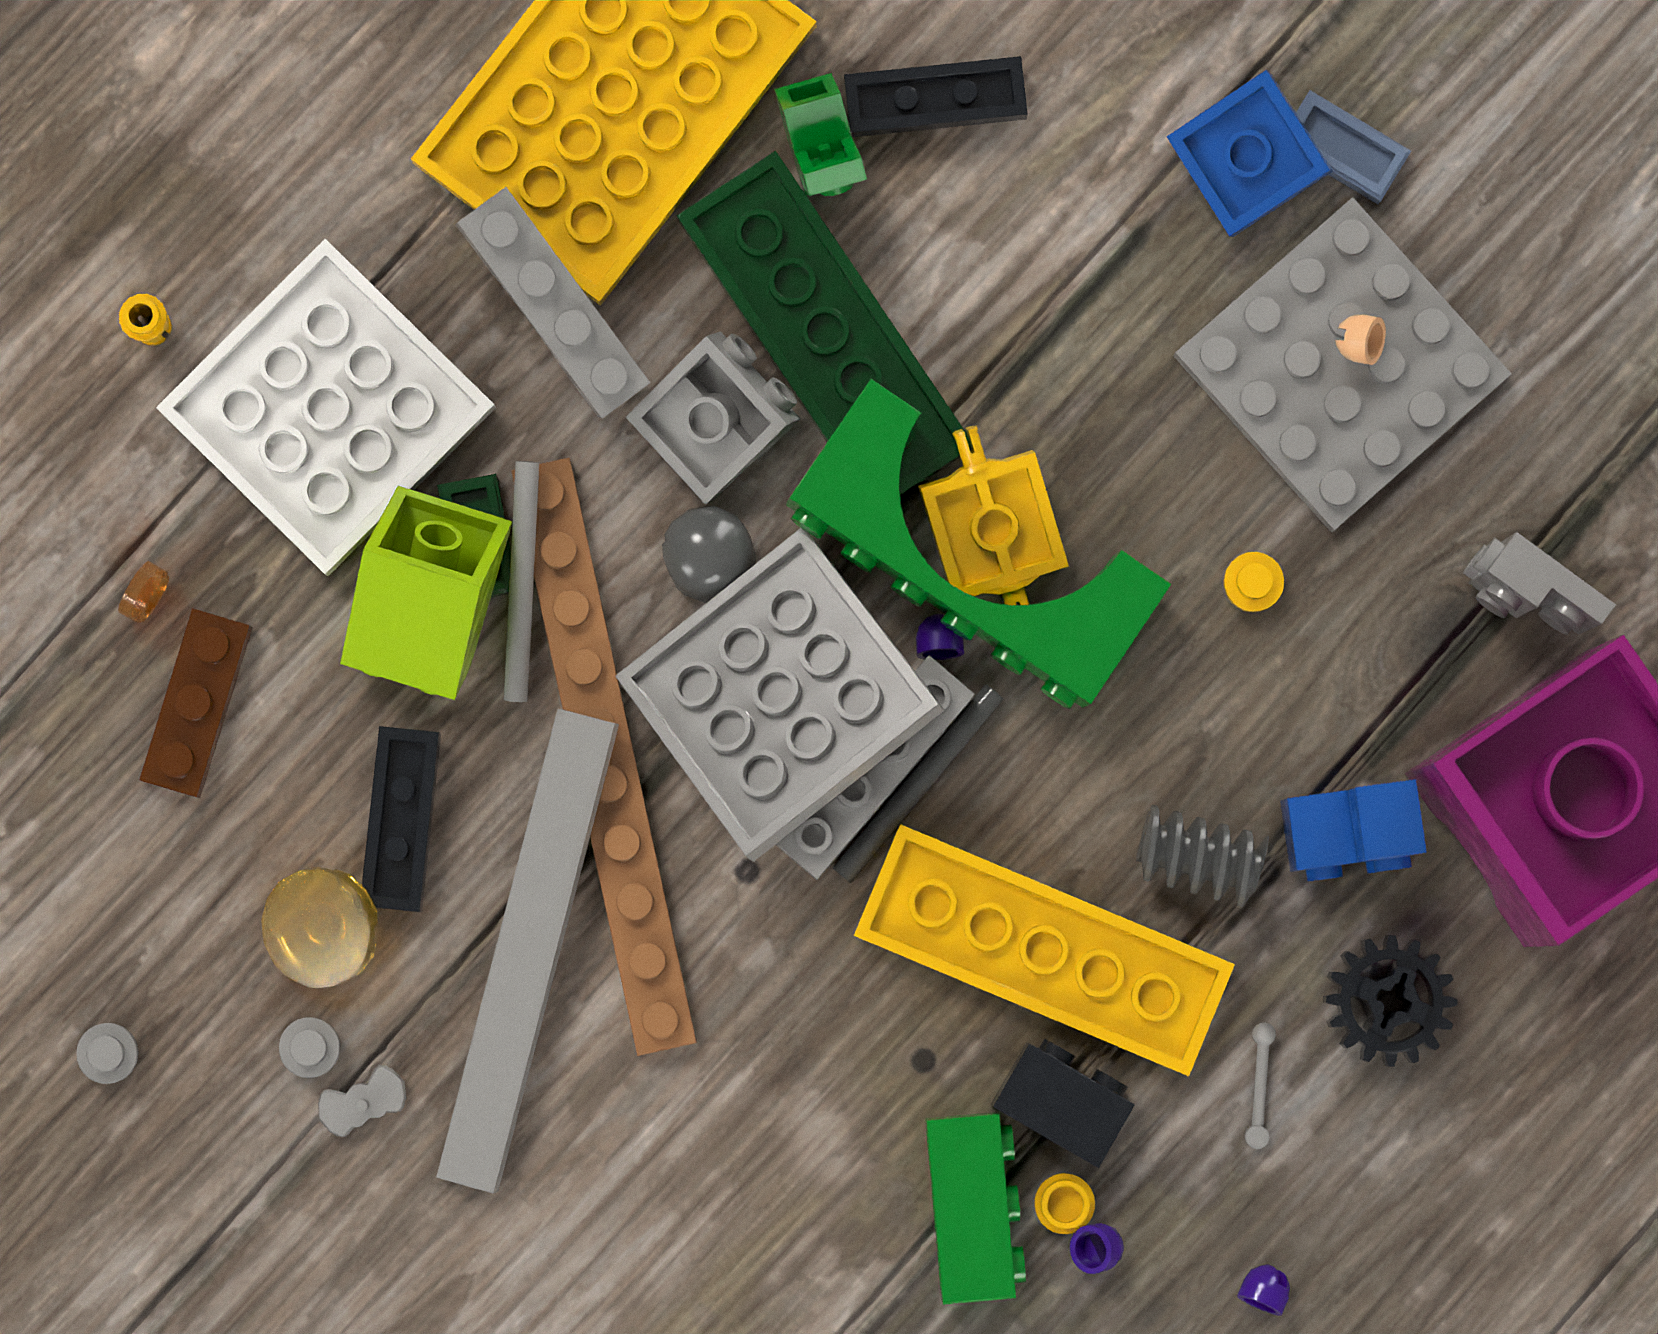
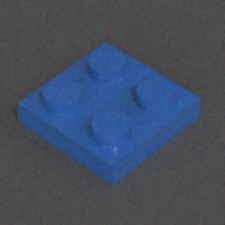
(1249, 153)

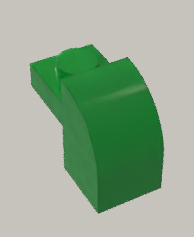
(820, 136)

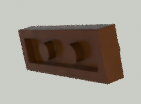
(196, 703)

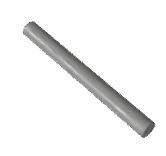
(521, 581)

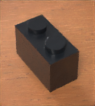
(1063, 1103)

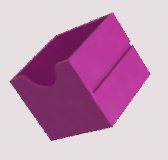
(1558, 794)

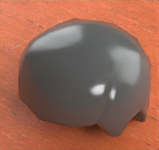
(706, 551)

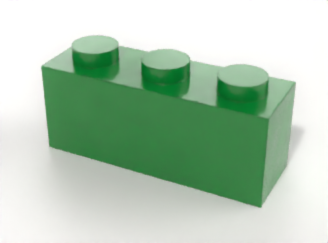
(974, 1207)

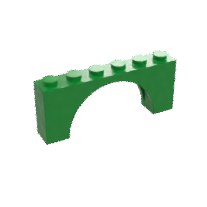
(857, 501)

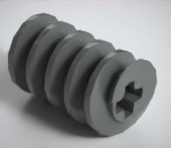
(1201, 856)

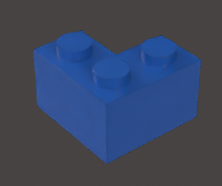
(1354, 826)

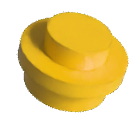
(1253, 581)
(1064, 1203)

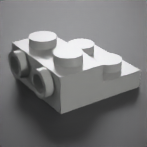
(715, 414)
(1520, 577)

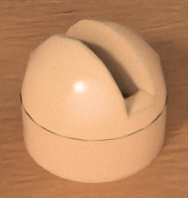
(1362, 339)

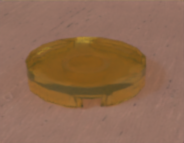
(319, 927)

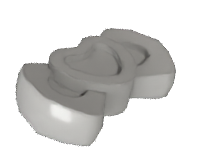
(344, 1111)

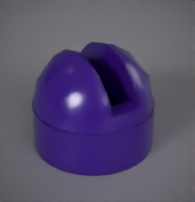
(937, 640)
(1096, 1248)
(1265, 1289)

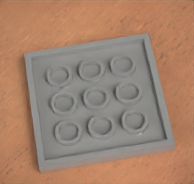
(1315, 416)
(779, 694)

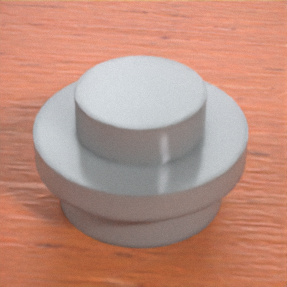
(309, 1047)
(107, 1053)

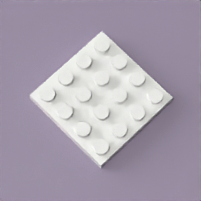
(325, 406)

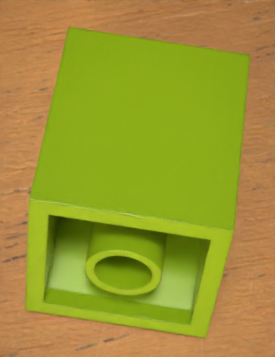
(424, 592)

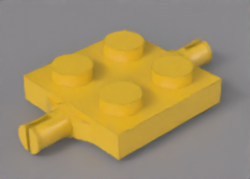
(993, 522)

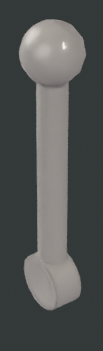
(1256, 1134)

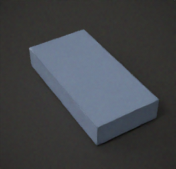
(1353, 149)

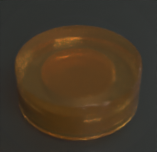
(144, 592)

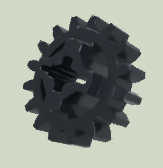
(1377, 1027)

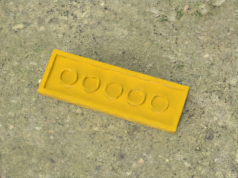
(1044, 950)

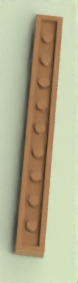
(621, 826)

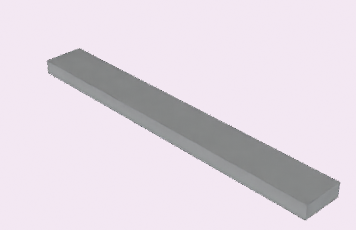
(527, 951)

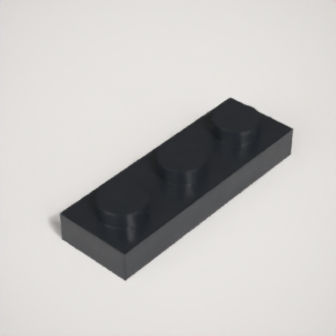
(935, 96)
(400, 817)

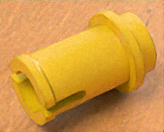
(145, 306)

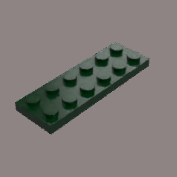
(814, 309)

